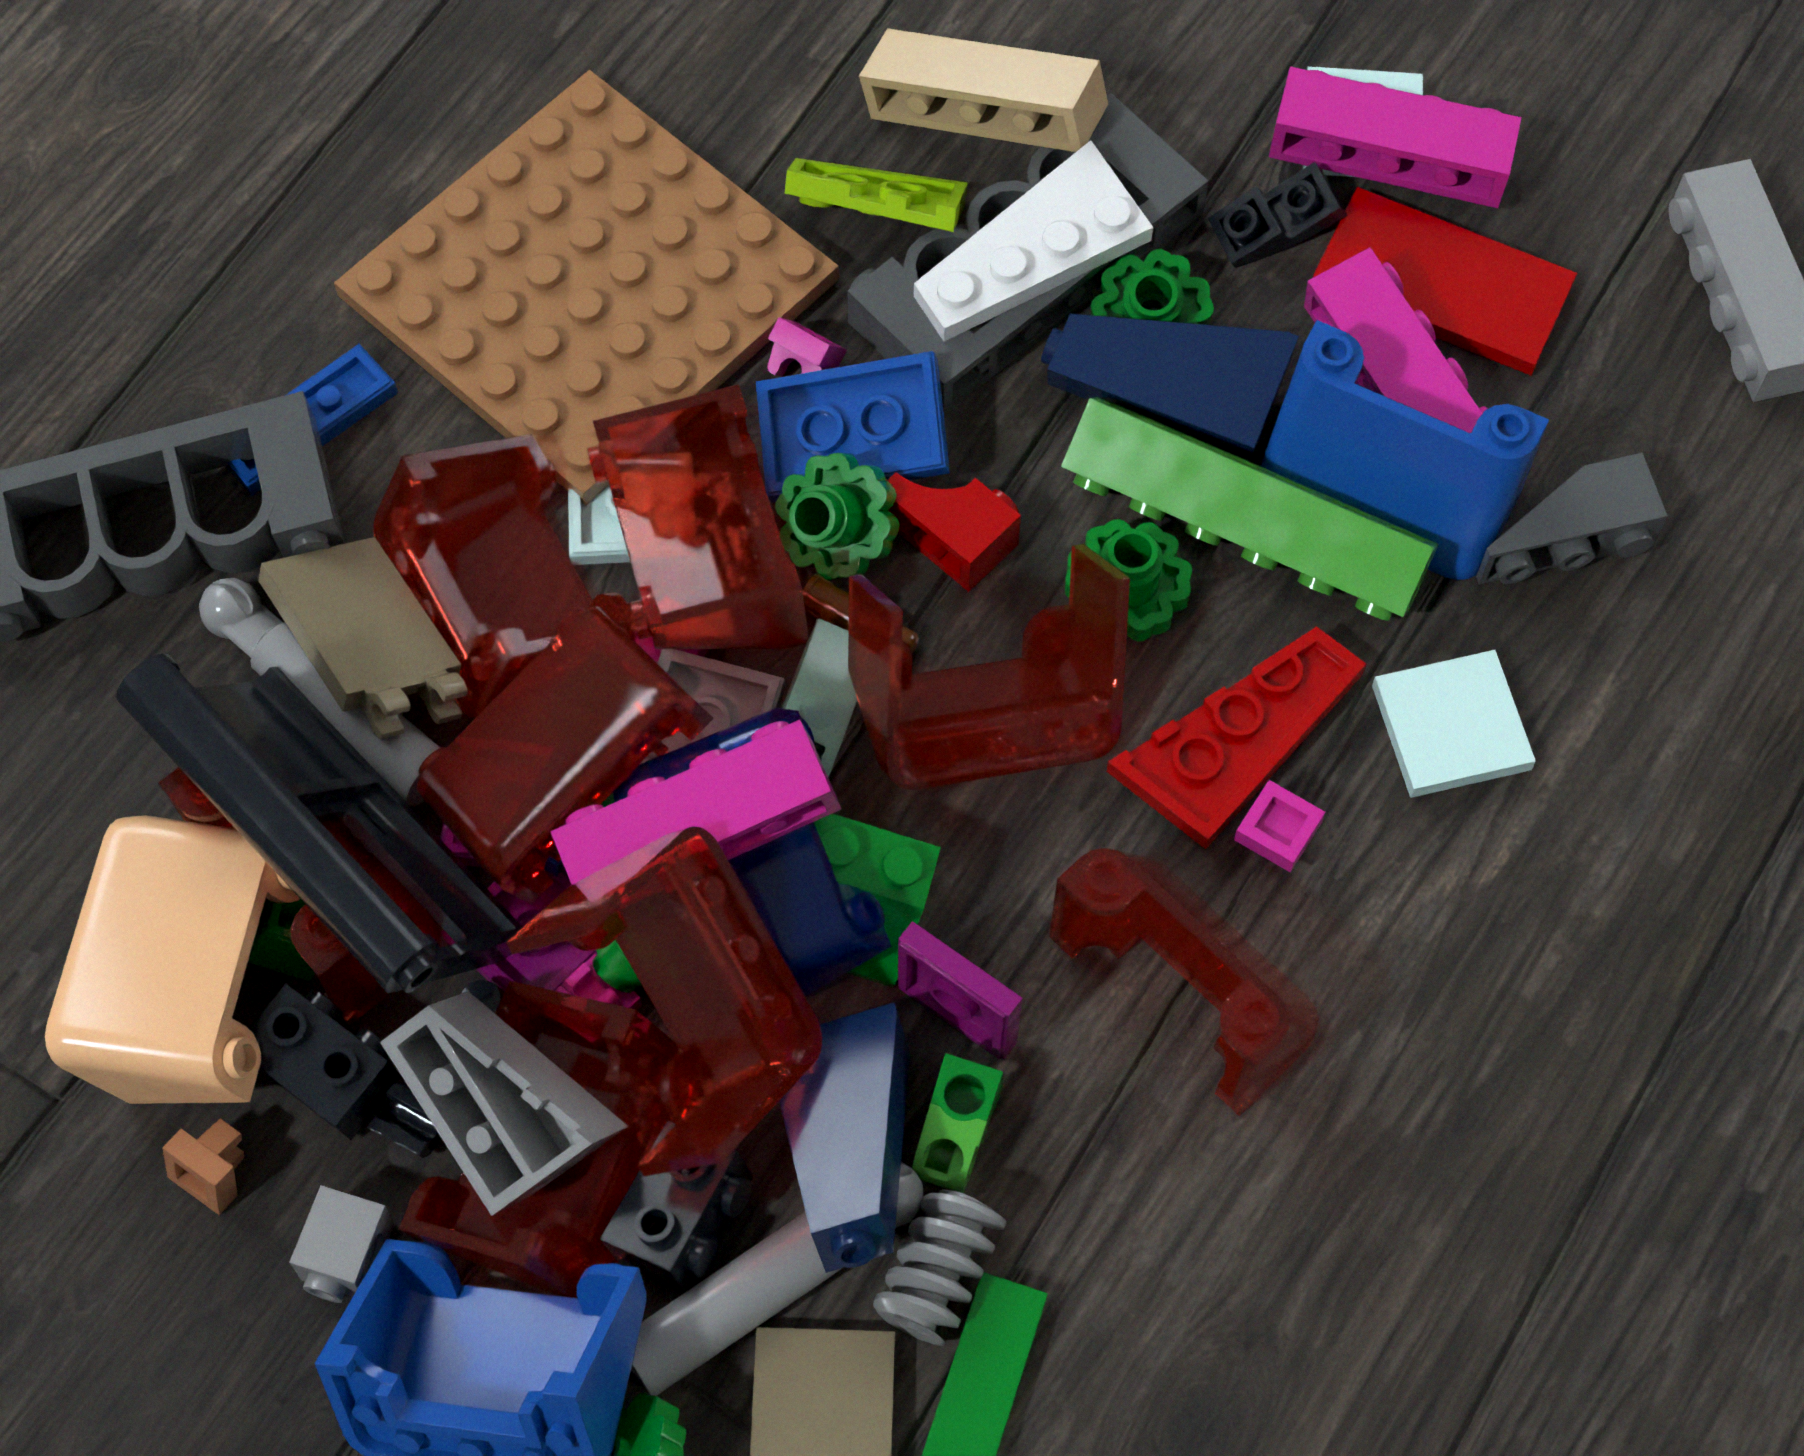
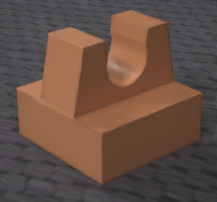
(206, 1164)

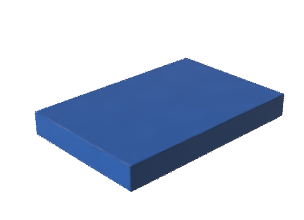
(875, 410)

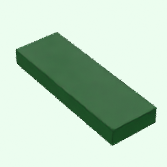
(986, 1369)

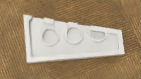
(1042, 240)

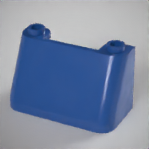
(1400, 460)
(480, 1368)

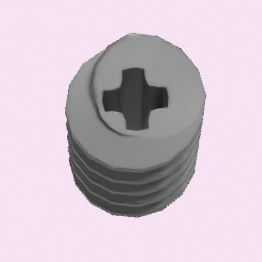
(935, 1264)

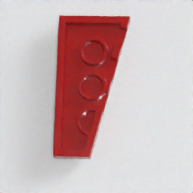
(1231, 745)

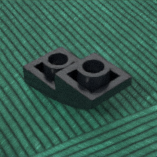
(1271, 222)

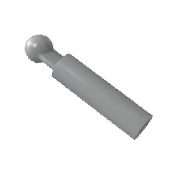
(236, 613)
(741, 1297)

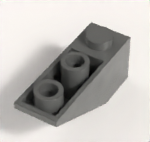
(1591, 515)

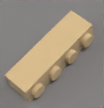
(984, 90)

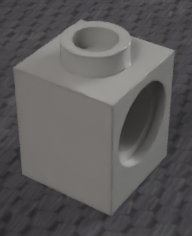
(339, 1243)

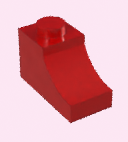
(957, 528)

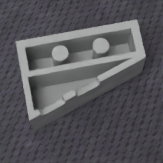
(496, 1100)

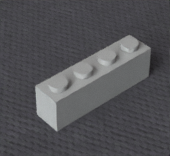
(1746, 274)

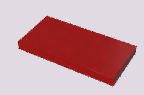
(1464, 283)

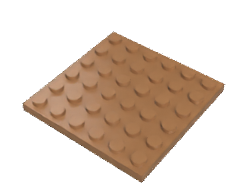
(585, 277)

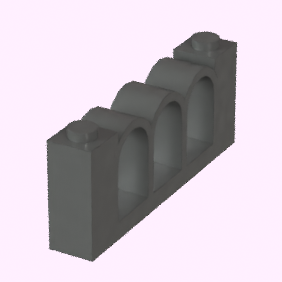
(895, 325)
(294, 515)

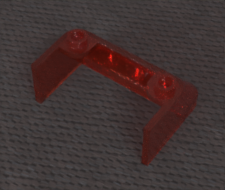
(997, 716)
(711, 978)

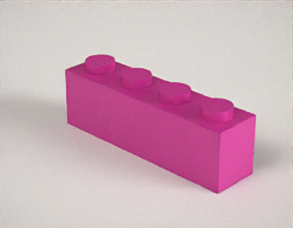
(1395, 137)
(1395, 340)
(734, 795)

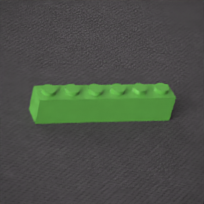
(1250, 507)

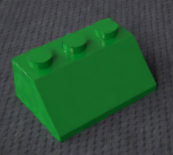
(888, 867)

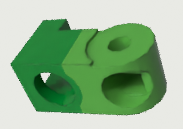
(957, 1122)

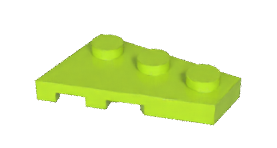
(878, 192)

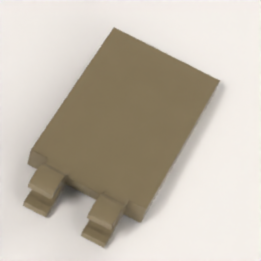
(365, 633)
(822, 1392)

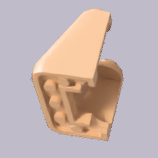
(163, 965)

